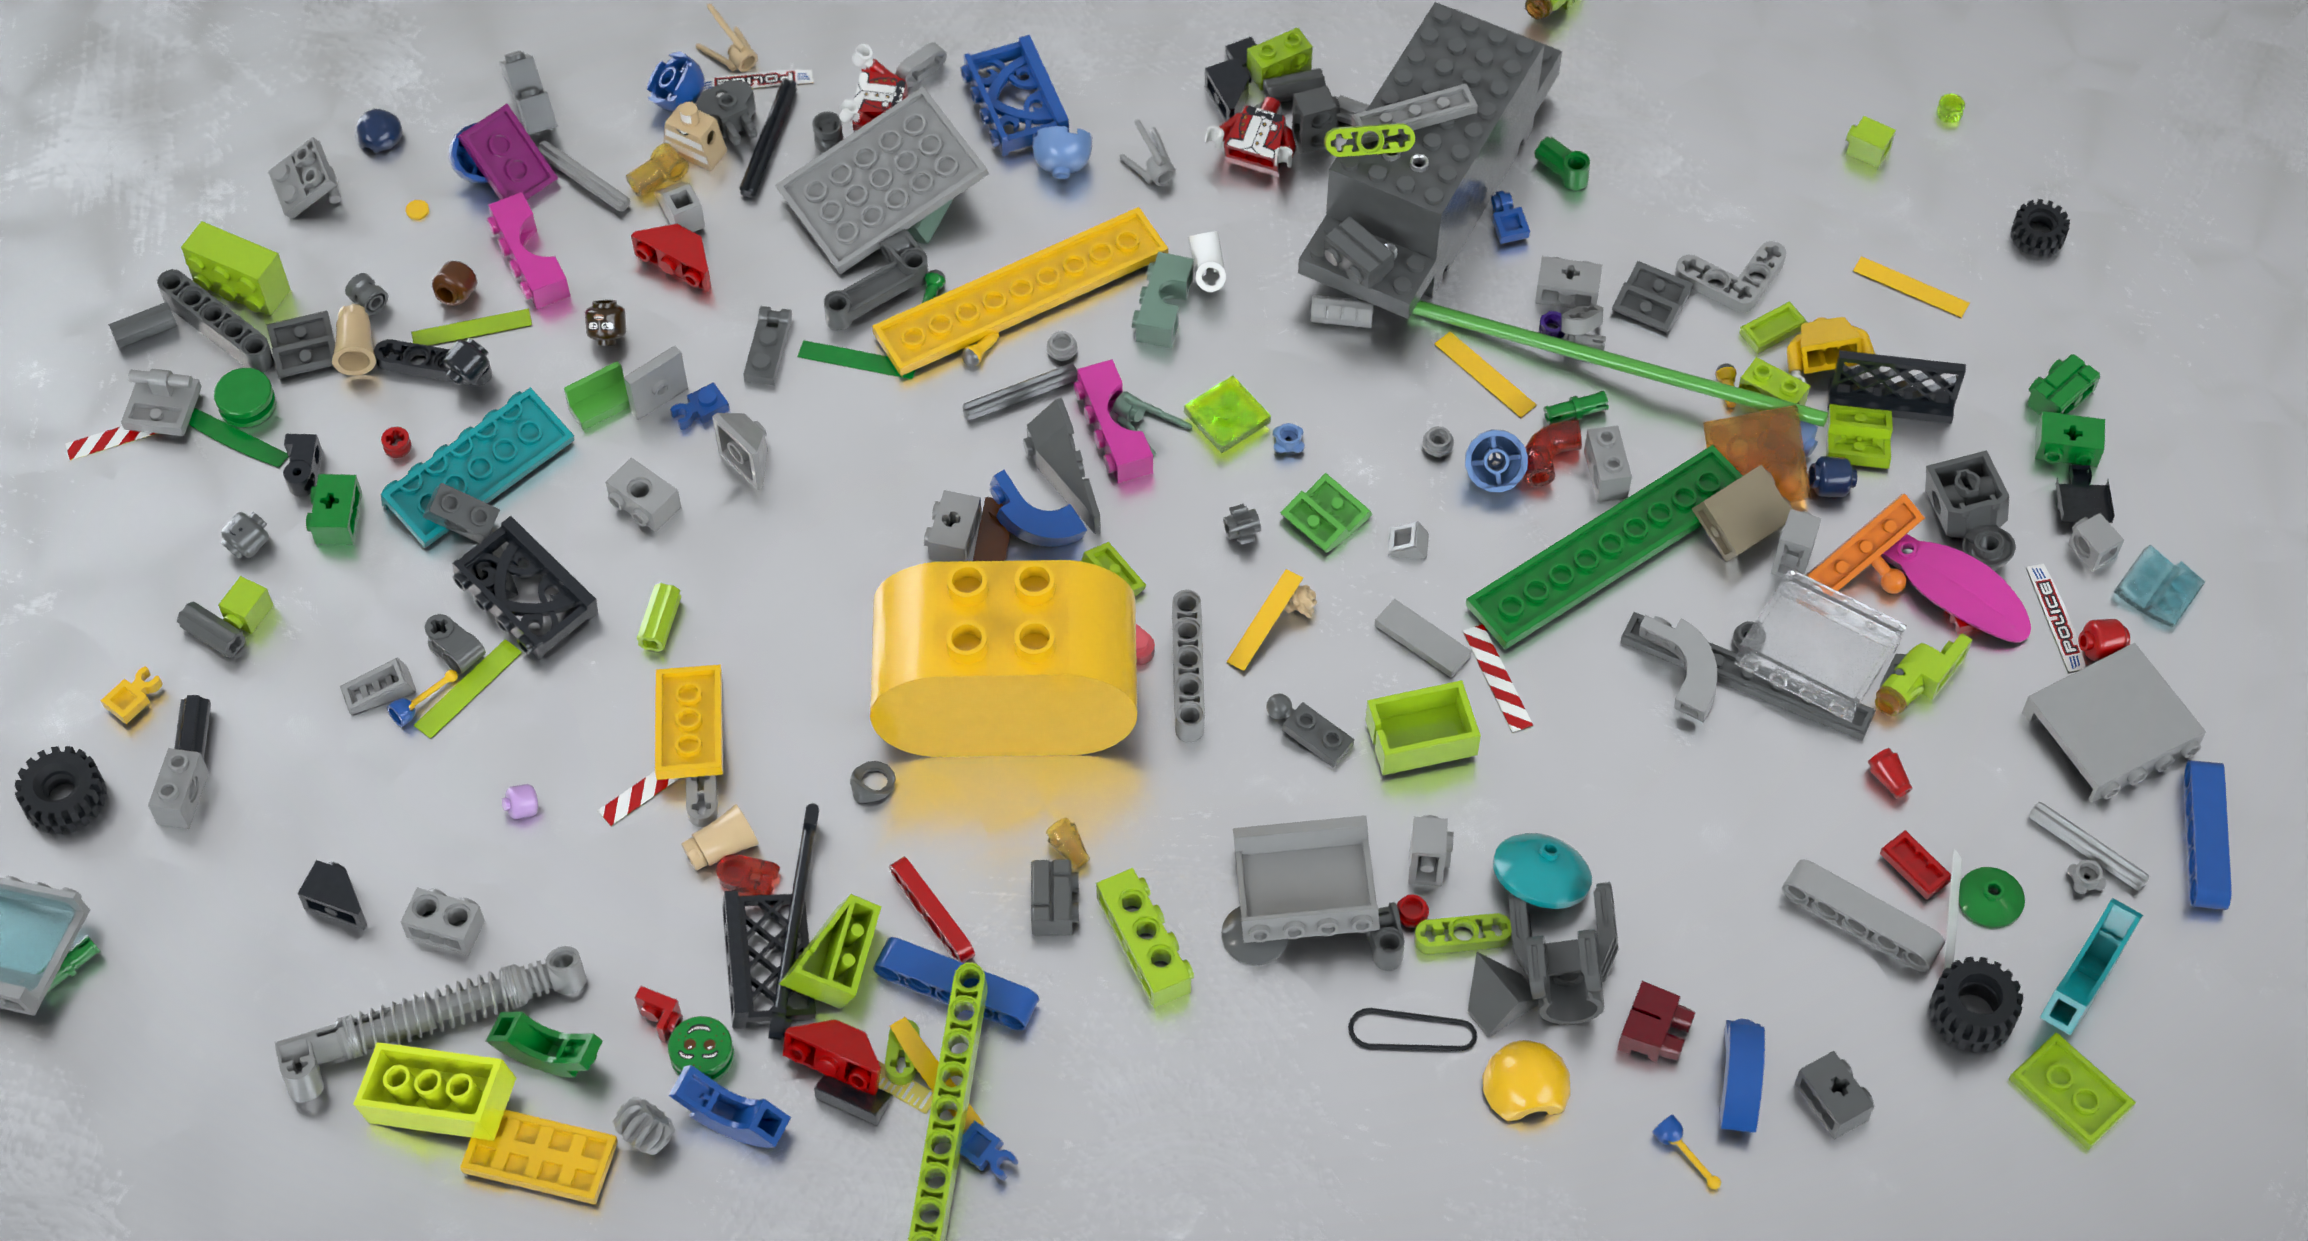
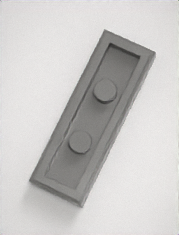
(1422, 638)

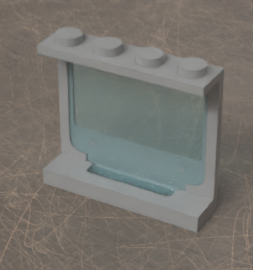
(34, 939)

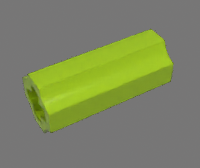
(659, 617)

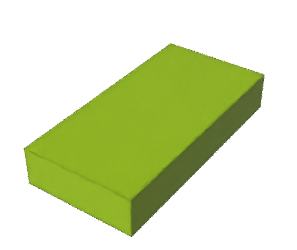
(1772, 327)

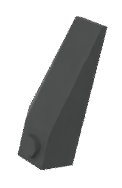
(1055, 456)

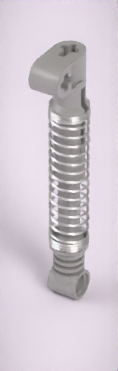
(355, 1036)

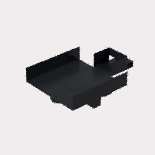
(2081, 498)

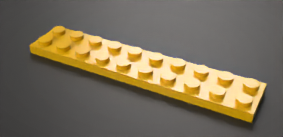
(1019, 291)

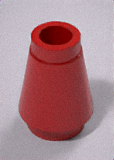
(1890, 772)

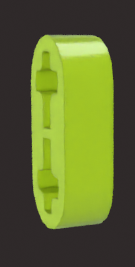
(893, 1053)

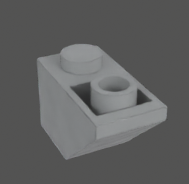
(681, 206)

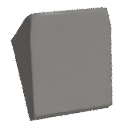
(1408, 541)

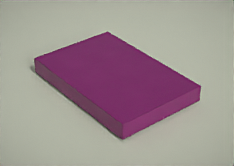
(507, 155)

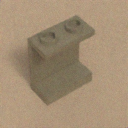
(1743, 513)

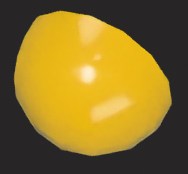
(1526, 1080)

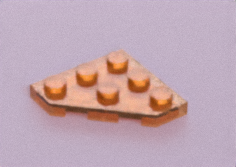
(1765, 439)

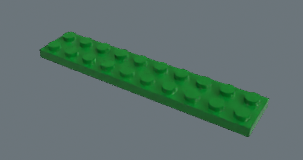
(1600, 550)

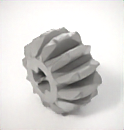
(643, 1125)

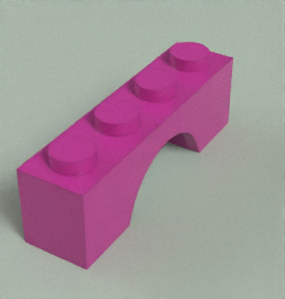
(540, 275)
(1125, 449)

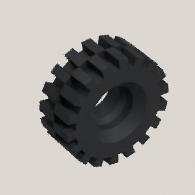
(55, 770)

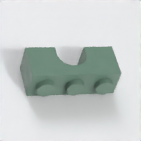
(1168, 279)

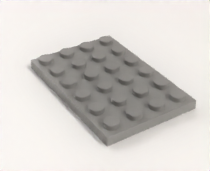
(881, 179)

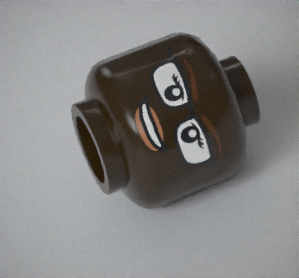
(605, 322)

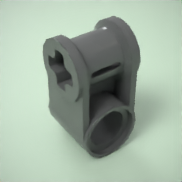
(453, 643)
(1388, 936)

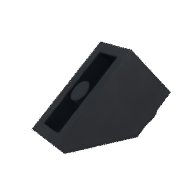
(1228, 86)
(331, 894)

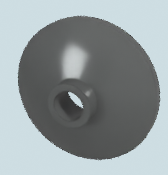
(1248, 953)

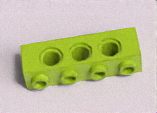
(1159, 983)

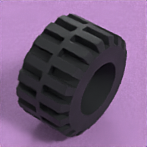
(1983, 981)

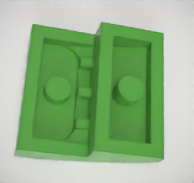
(1326, 513)

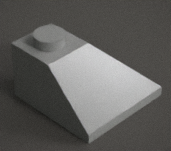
(742, 445)

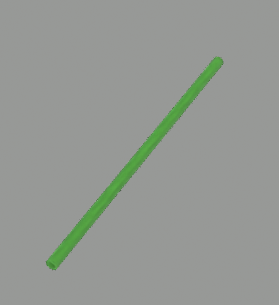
(1615, 361)

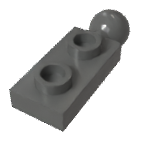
(1310, 729)

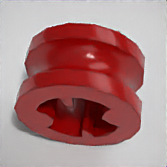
(389, 437)

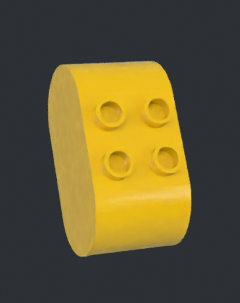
(1004, 659)

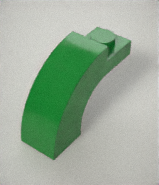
(543, 1047)

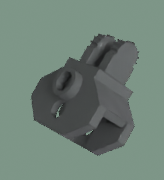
(731, 109)

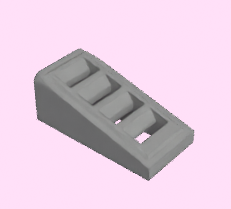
(392, 692)

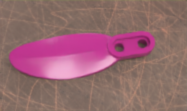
(1962, 587)

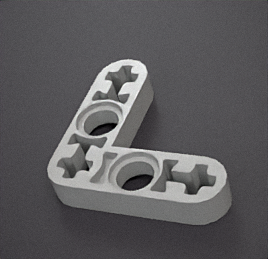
(1741, 285)

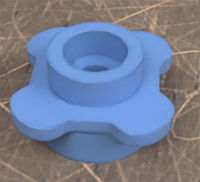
(1288, 431)

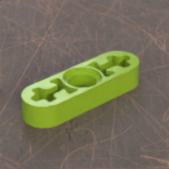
(1392, 130)
(1472, 922)

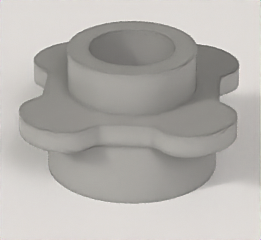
(2091, 869)

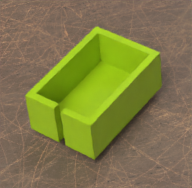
(236, 268)
(1422, 727)

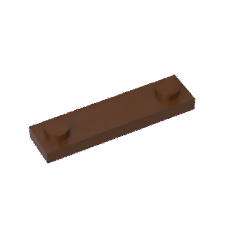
(992, 536)

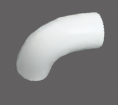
(1208, 261)

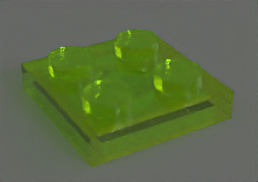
(1227, 414)

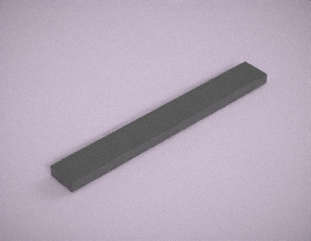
(1747, 682)

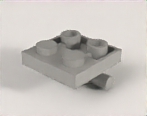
(304, 179)
(160, 402)

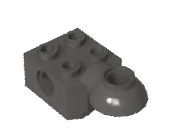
(1972, 506)

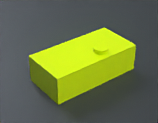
(435, 1091)

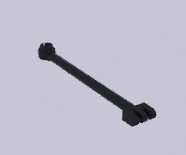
(779, 1021)

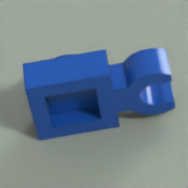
(702, 405)
(982, 1148)

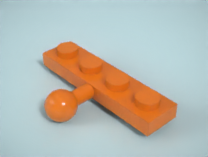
(1867, 547)

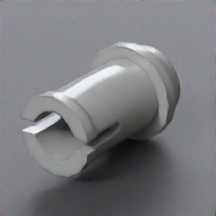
(1588, 340)

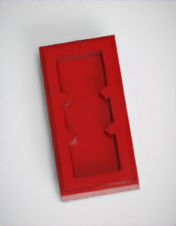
(1916, 864)

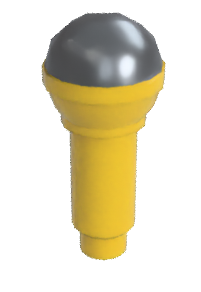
(974, 353)
(1726, 374)

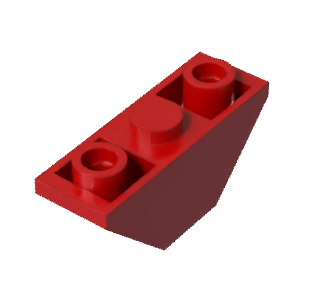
(675, 252)
(835, 1052)

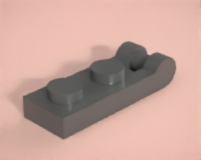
(767, 346)

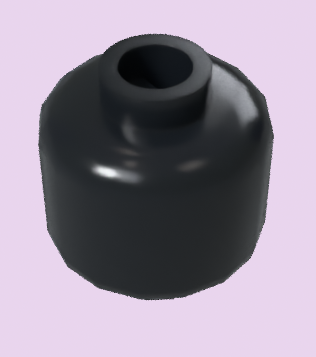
(466, 361)

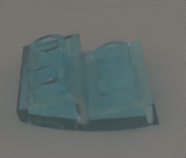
(2159, 587)

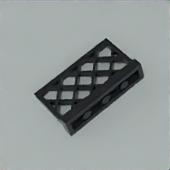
(1901, 398)
(738, 953)

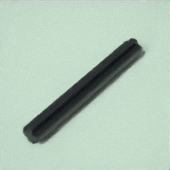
(768, 138)

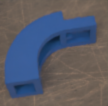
(1742, 1075)

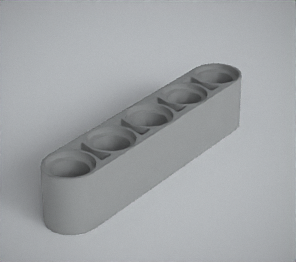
(1188, 678)
(1863, 915)

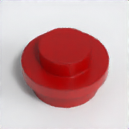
(1412, 910)

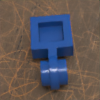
(1508, 222)

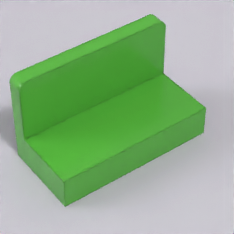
(597, 396)

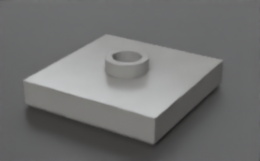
(656, 382)

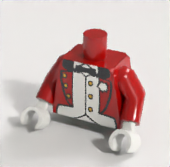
(875, 93)
(1256, 136)

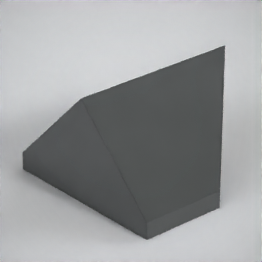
(1497, 995)

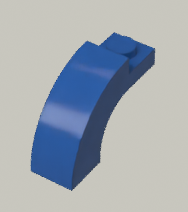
(1032, 524)
(727, 1113)

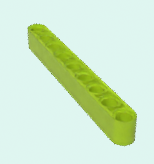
(949, 1098)

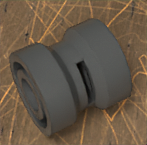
(827, 130)
(362, 290)

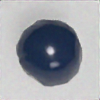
(378, 130)

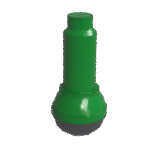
(934, 282)

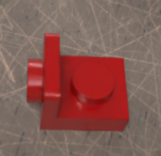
(659, 1007)

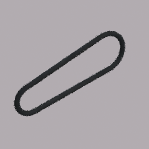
(1415, 1016)

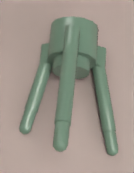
(1133, 409)

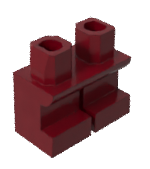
(1650, 1022)

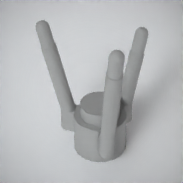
(1158, 166)

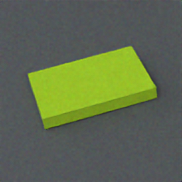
(2072, 1090)

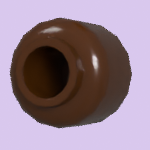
(454, 283)

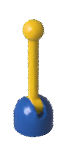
(404, 710)
(1670, 1133)

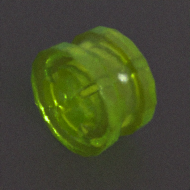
(1948, 115)

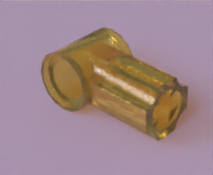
(663, 165)

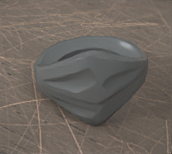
(862, 792)

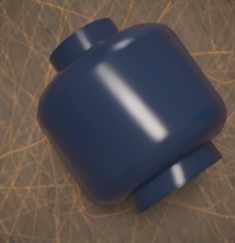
(1832, 476)

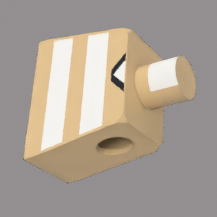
(695, 136)

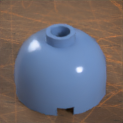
(1061, 151)
(1510, 466)

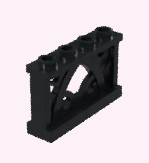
(524, 546)

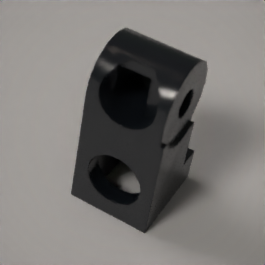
(304, 463)

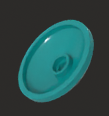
(1542, 870)

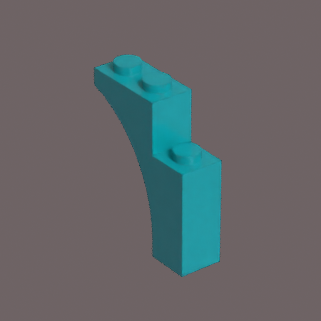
(2091, 967)

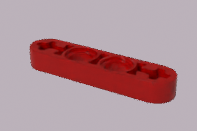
(931, 910)

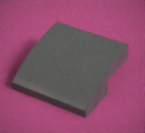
(1652, 296)
(302, 344)

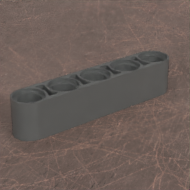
(215, 320)

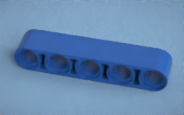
(2207, 835)
(934, 974)

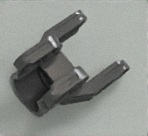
(1571, 972)

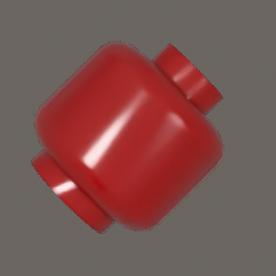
(2103, 638)

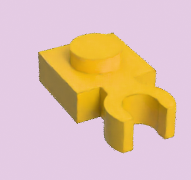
(130, 698)

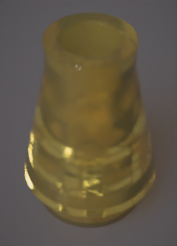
(1068, 842)

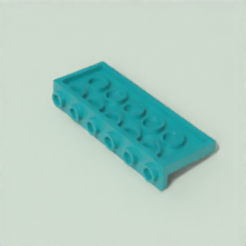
(480, 461)

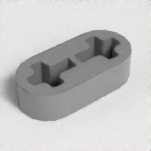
(921, 64)
(1582, 319)
(694, 795)

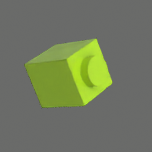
(1870, 141)
(245, 605)

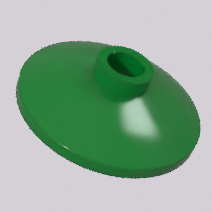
(1990, 909)

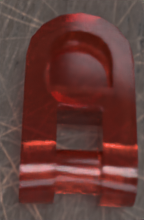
(736, 870)

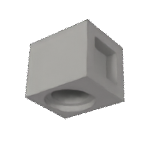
(2095, 541)

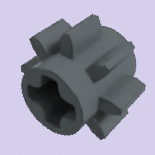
(1242, 524)

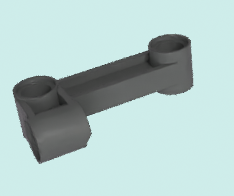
(906, 270)

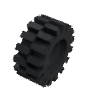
(2041, 214)

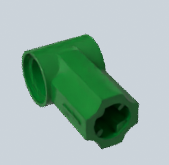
(1570, 165)

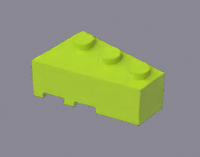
(836, 955)

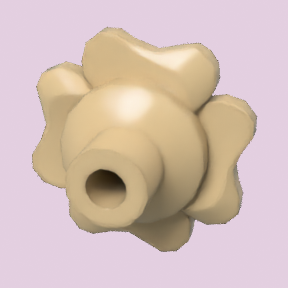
(1303, 601)

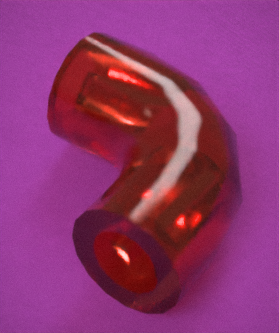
(1546, 445)

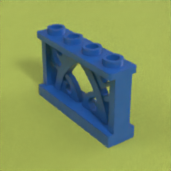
(1025, 63)

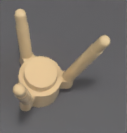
(740, 52)

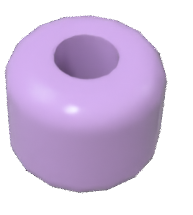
(520, 801)

